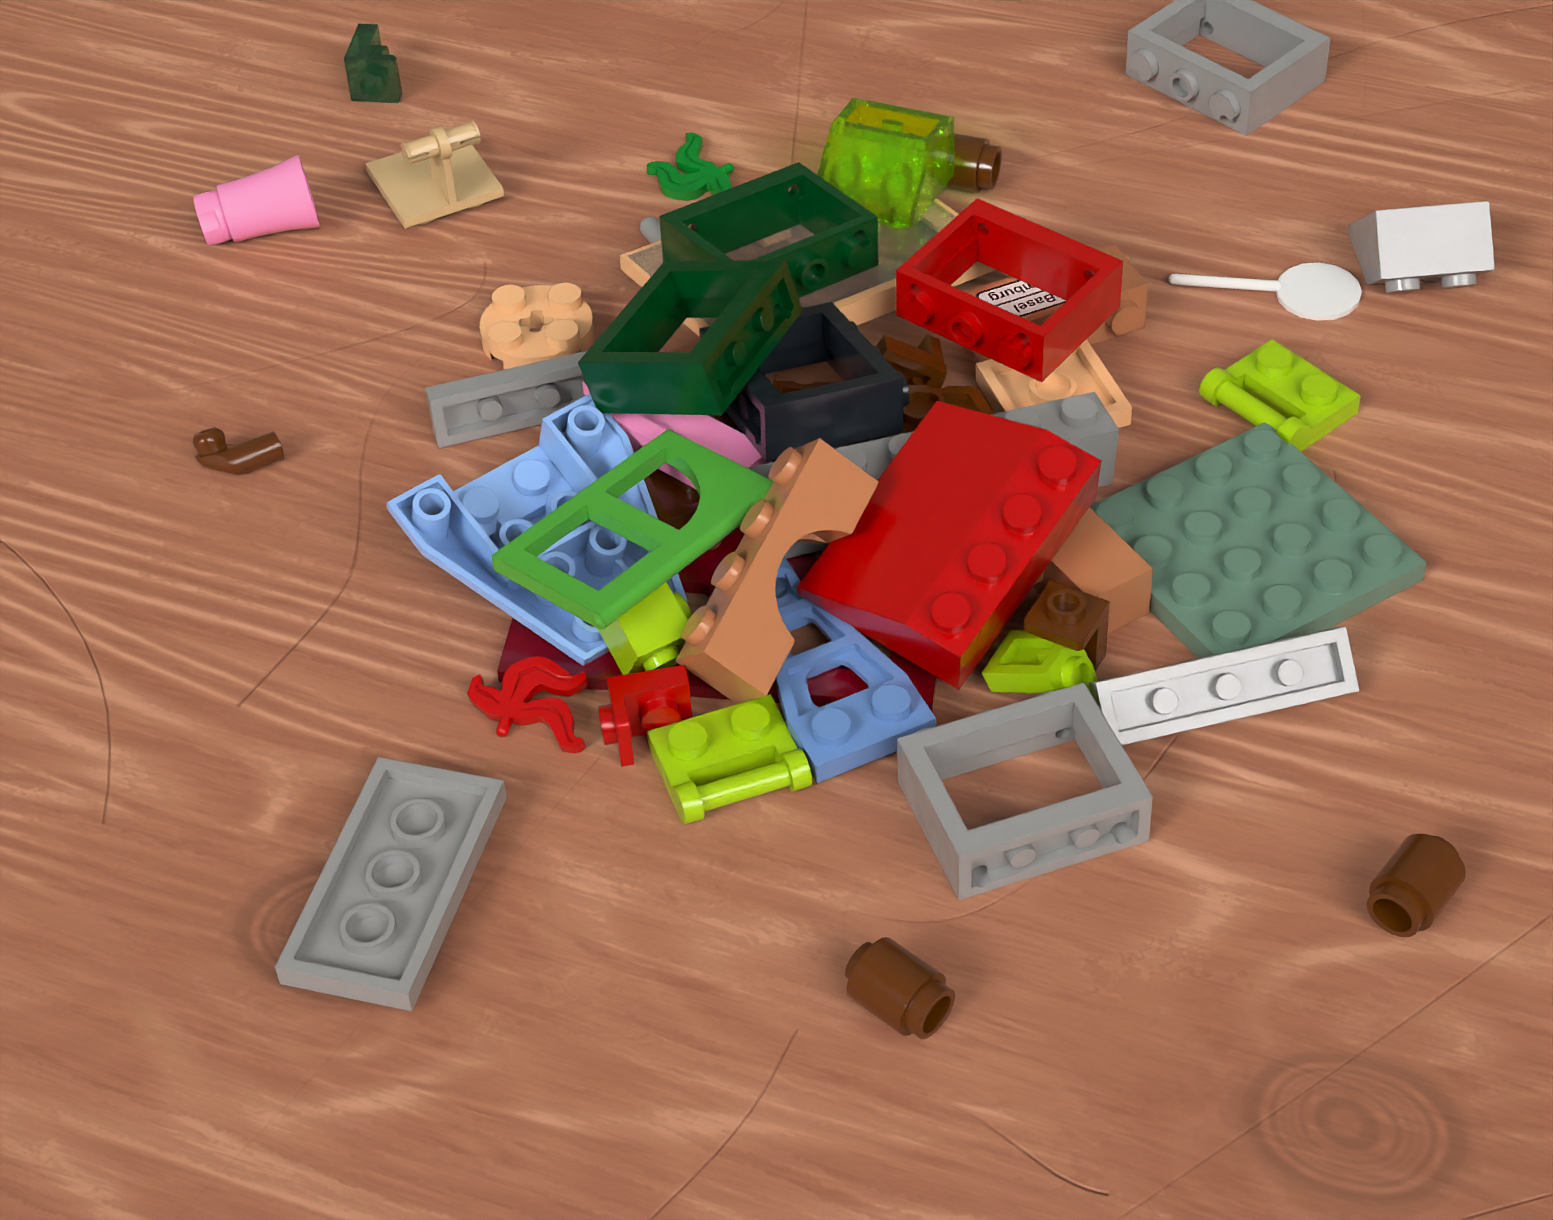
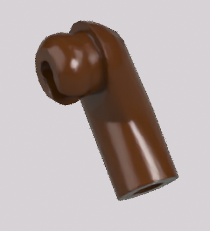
(234, 458)

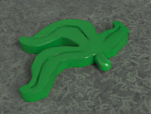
(700, 174)

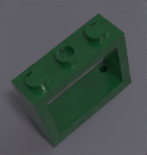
(842, 228)
(753, 312)

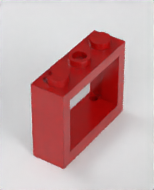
(1023, 252)

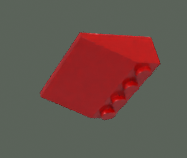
(955, 537)

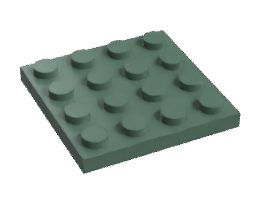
(1256, 545)

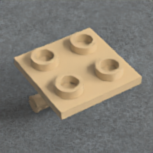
(435, 176)

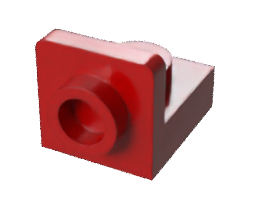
(643, 703)

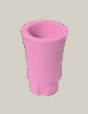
(258, 204)

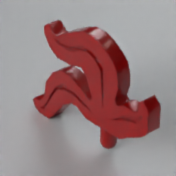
(519, 686)

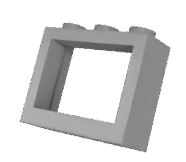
(1289, 51)
(1040, 838)

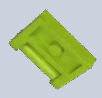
(1283, 392)
(727, 757)

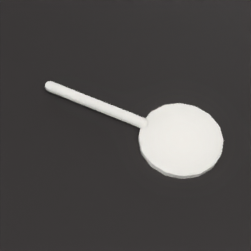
(1306, 290)

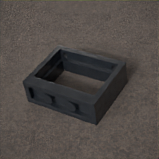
(839, 413)

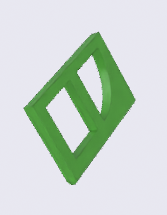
(725, 498)

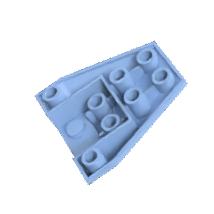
(472, 523)

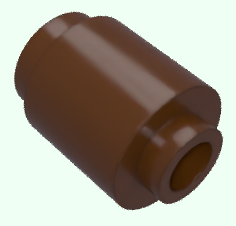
(975, 163)
(1415, 885)
(899, 988)

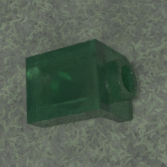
(371, 69)

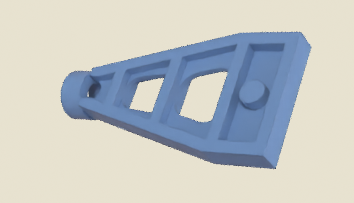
(856, 726)

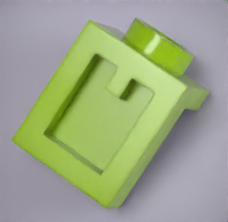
(1036, 665)

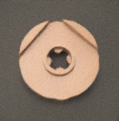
(556, 309)

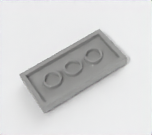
(392, 884)

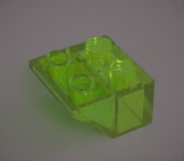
(889, 159)

